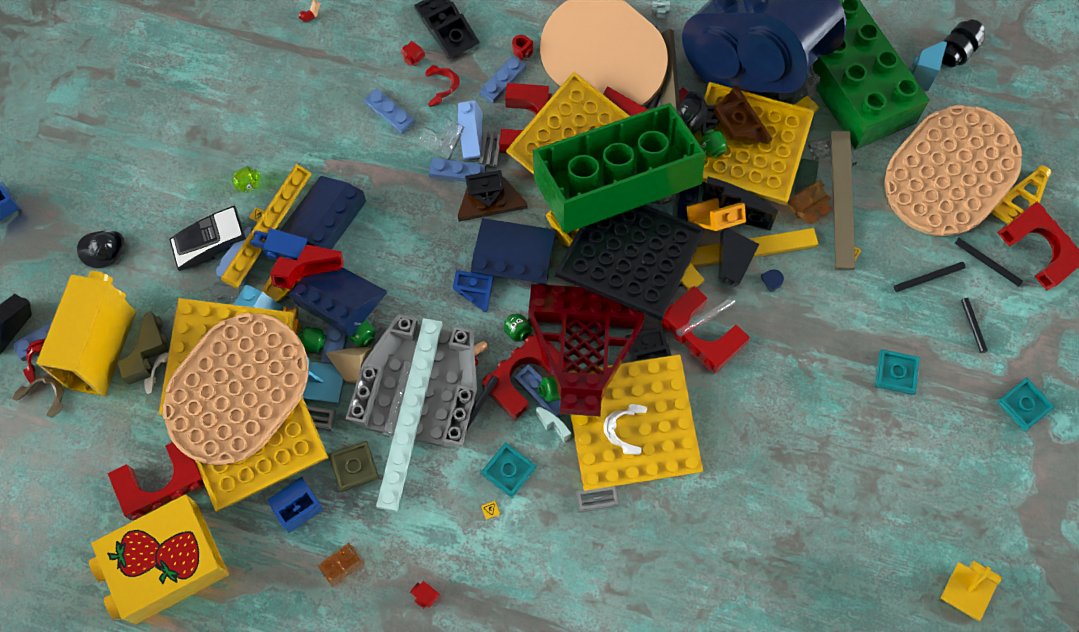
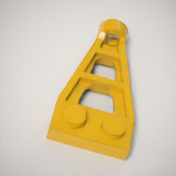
(1007, 210)

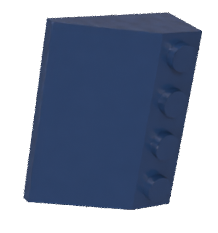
(325, 212)
(513, 251)
(338, 298)

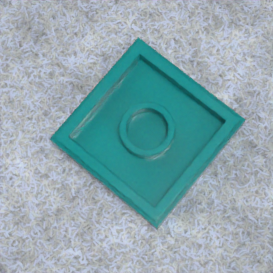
(897, 372)
(1025, 404)
(508, 470)

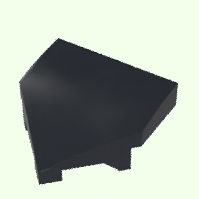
(485, 186)

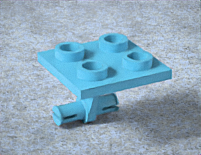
(323, 383)

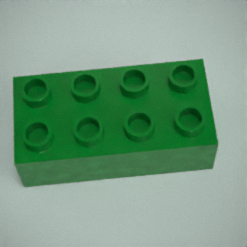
(868, 82)
(618, 167)

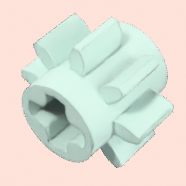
(660, 8)

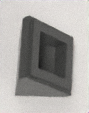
(784, 97)

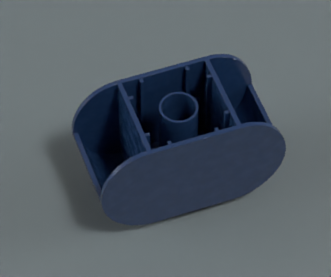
(762, 41)

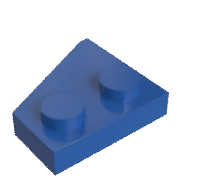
(474, 288)

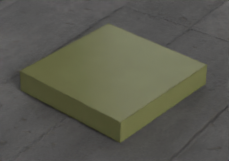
(353, 466)

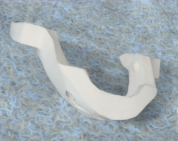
(149, 382)
(610, 425)

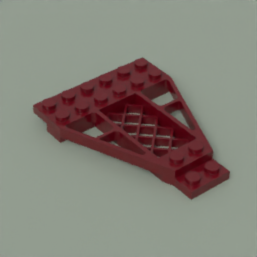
(578, 307)

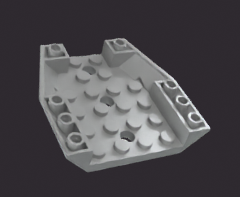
(449, 389)

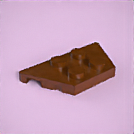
(740, 119)
(507, 201)

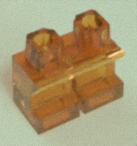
(810, 199)
(336, 565)

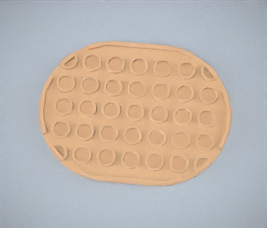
(606, 47)
(953, 170)
(235, 389)

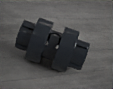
(962, 42)

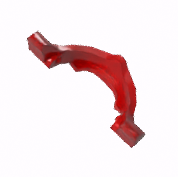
(435, 70)
(35, 346)

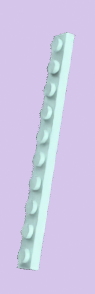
(409, 415)

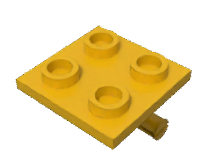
(970, 589)

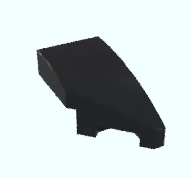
(711, 119)

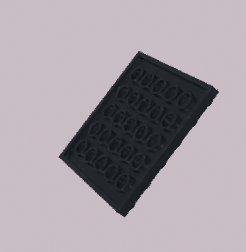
(633, 258)

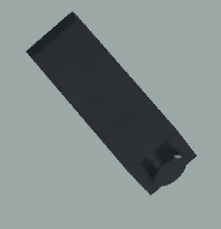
(734, 256)
(13, 316)

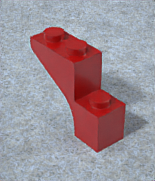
(310, 262)

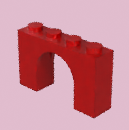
(522, 97)
(1064, 252)
(712, 353)
(504, 393)
(137, 502)

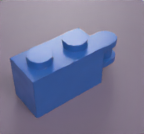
(279, 244)

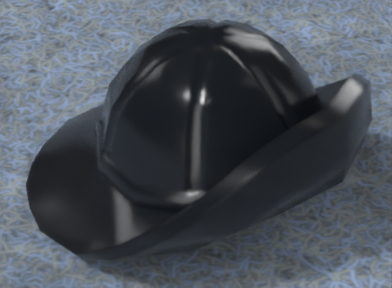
(693, 111)
(100, 248)

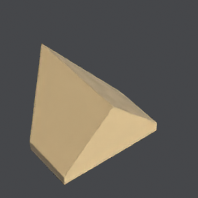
(349, 361)

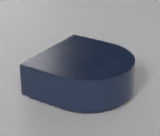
(773, 279)

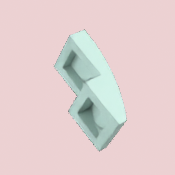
(550, 420)

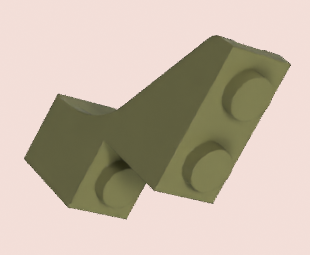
(150, 343)

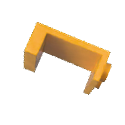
(710, 216)

